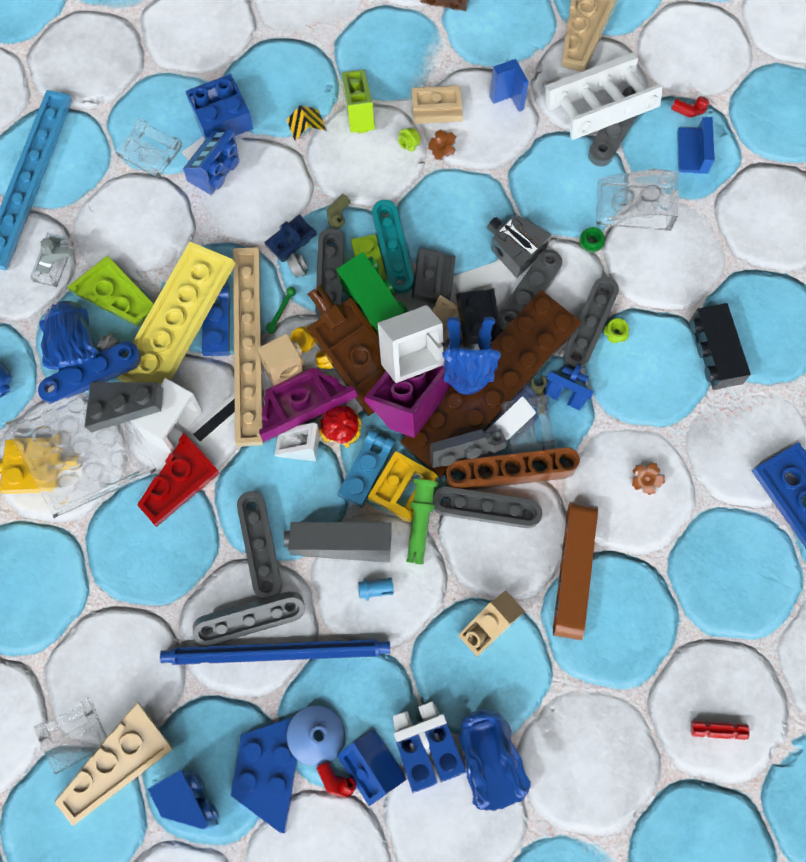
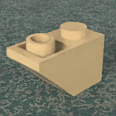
(491, 623)

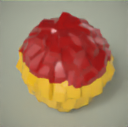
(340, 426)

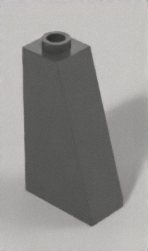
(340, 540)

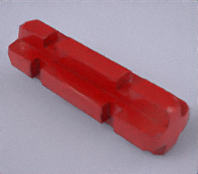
(722, 730)

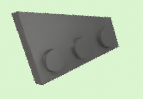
(121, 402)

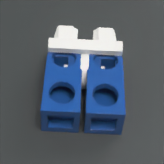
(424, 739)

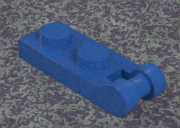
(217, 327)

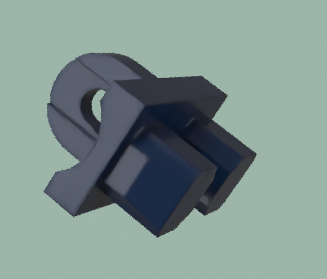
(300, 235)

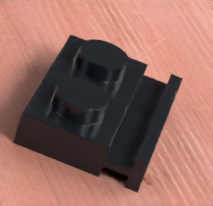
(472, 309)

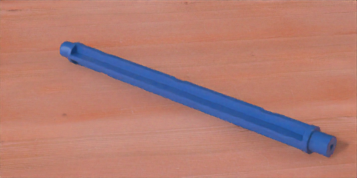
(275, 652)

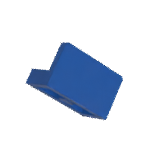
(509, 82)
(696, 147)
(371, 767)

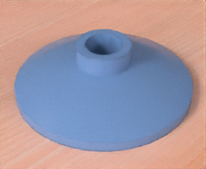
(301, 739)

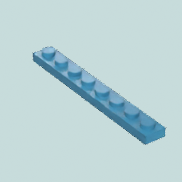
(30, 171)

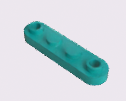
(392, 246)

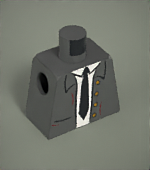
(517, 242)

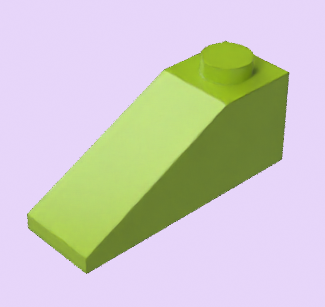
(358, 101)

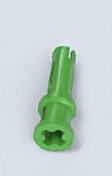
(421, 507)

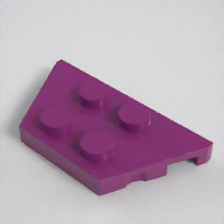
(301, 400)

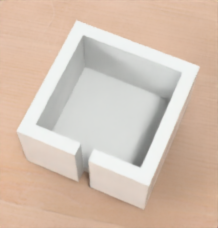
(411, 343)
(178, 408)

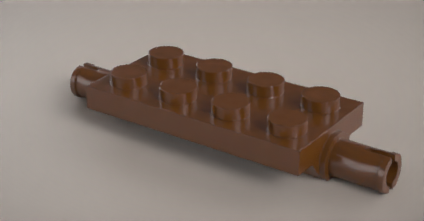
(347, 344)

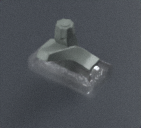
(52, 259)

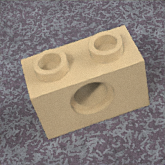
(281, 359)

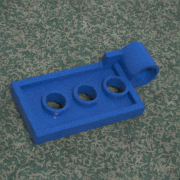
(786, 496)

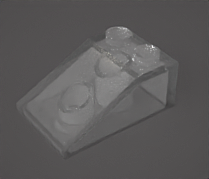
(639, 199)

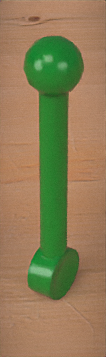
(270, 327)

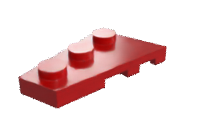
(179, 480)

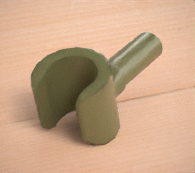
(539, 390)

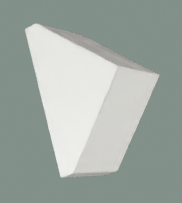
(299, 443)

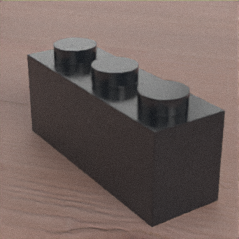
(719, 346)

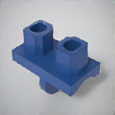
(557, 383)

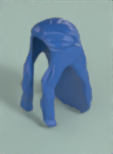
(66, 336)
(470, 369)
(492, 761)

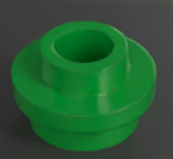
(595, 234)

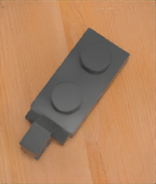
(466, 447)

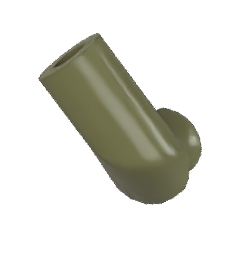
(334, 211)

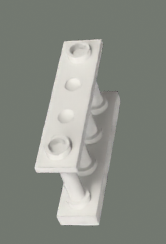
(597, 79)

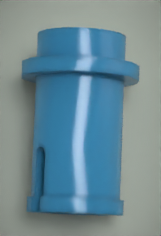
(375, 588)

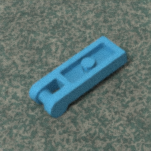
(366, 469)

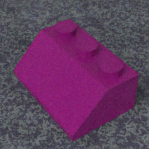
(408, 403)

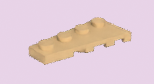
(584, 31)
(120, 758)

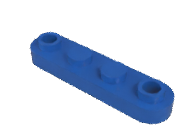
(102, 368)

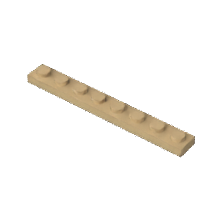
(246, 341)

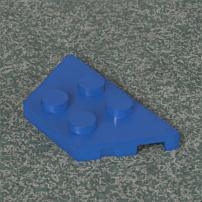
(265, 774)

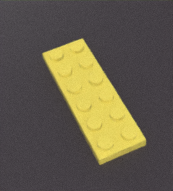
(178, 313)

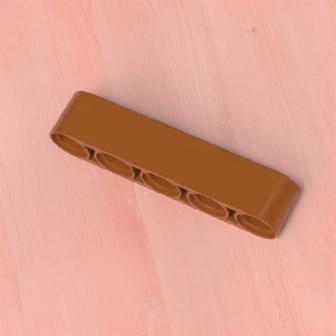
(523, 462)
(575, 571)

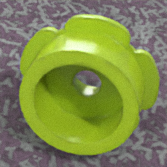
(408, 139)
(617, 324)

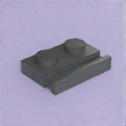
(433, 275)

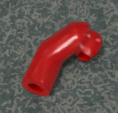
(691, 110)
(335, 784)

